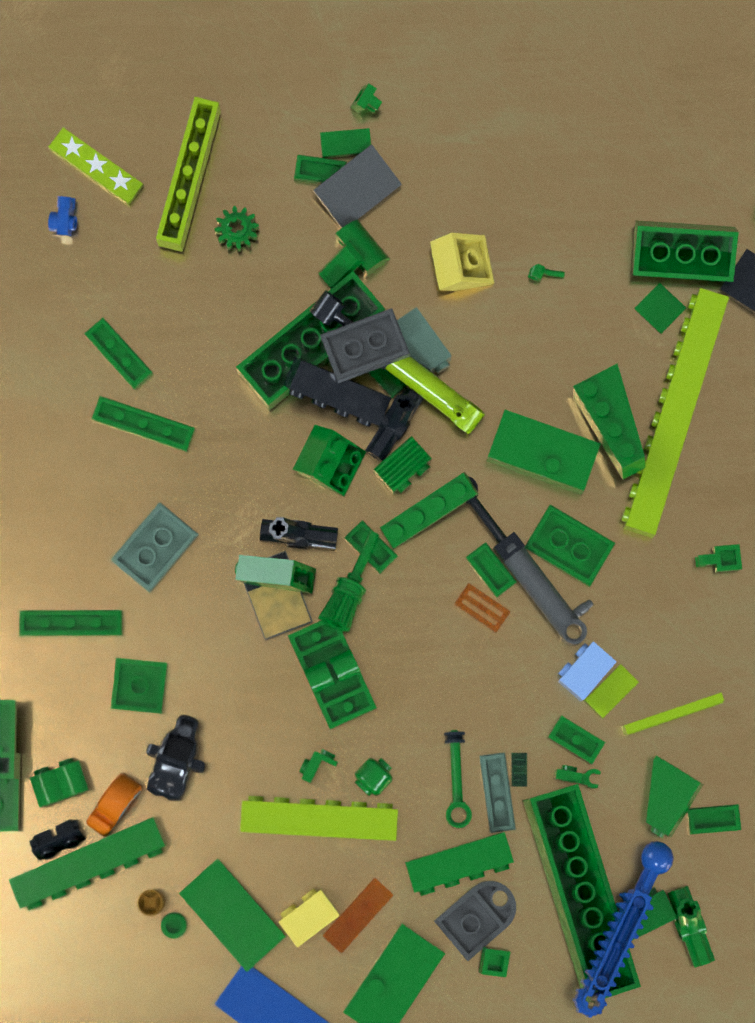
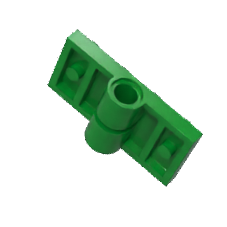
(332, 673)

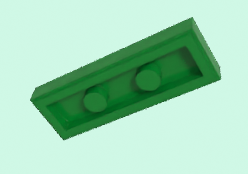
(118, 353)

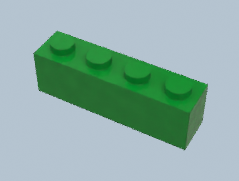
(459, 862)

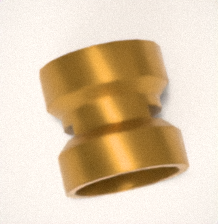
(148, 905)

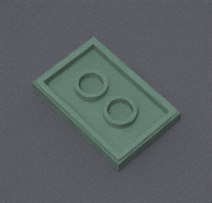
(154, 547)

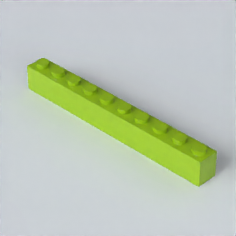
(675, 413)

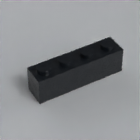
(345, 397)

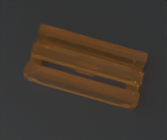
(464, 595)

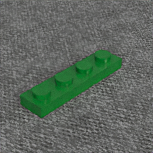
(429, 510)

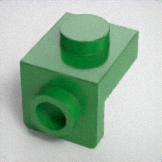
(311, 766)

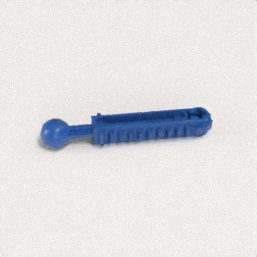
(656, 860)

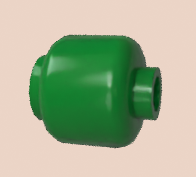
(373, 776)

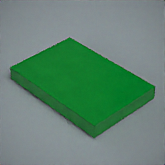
(569, 545)

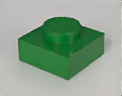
(494, 961)

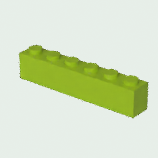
(188, 174)
(319, 820)

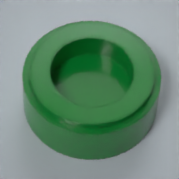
(173, 925)

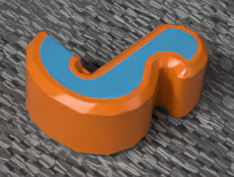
(113, 804)

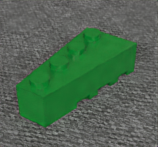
(610, 417)

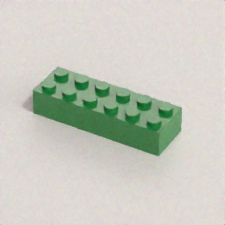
(269, 364)

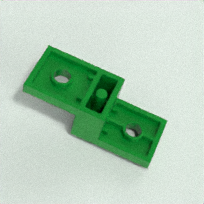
(9, 768)

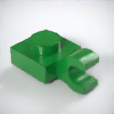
(724, 558)
(570, 774)

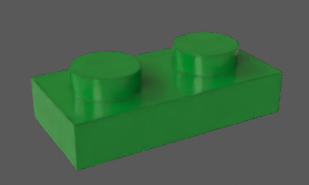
(576, 740)

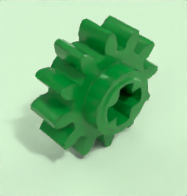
(233, 220)

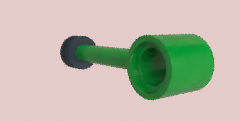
(454, 738)

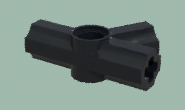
(394, 424)
(298, 534)

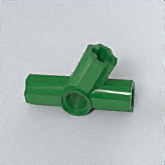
(691, 926)

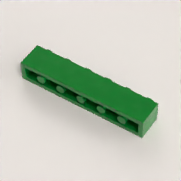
(88, 862)

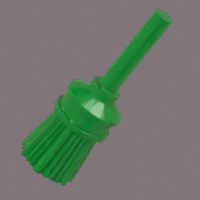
(348, 591)

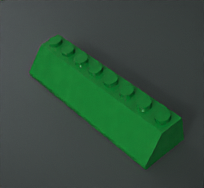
(576, 879)

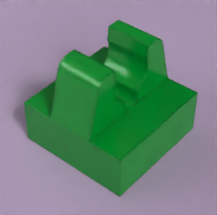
(366, 99)

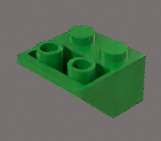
(329, 460)

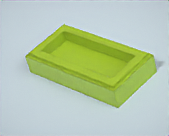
(611, 691)

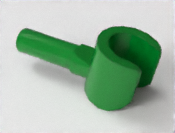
(538, 270)

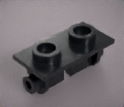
(68, 836)

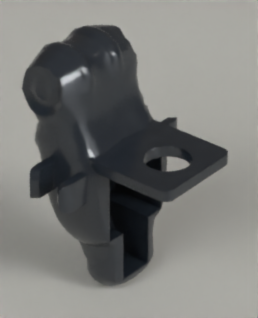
(175, 760)

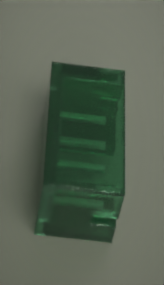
(518, 769)

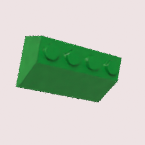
(684, 251)

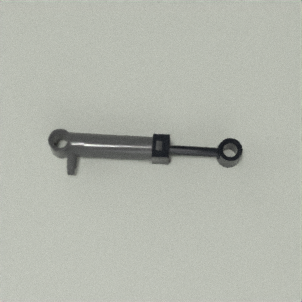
(532, 578)

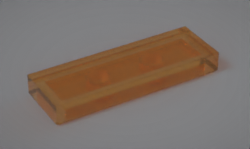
(357, 915)

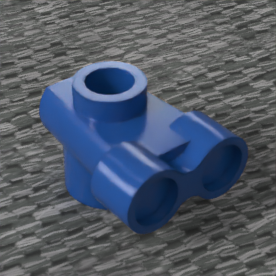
(63, 221)

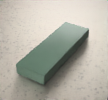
(497, 792)

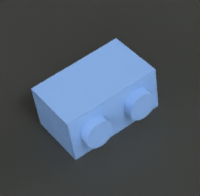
(586, 671)

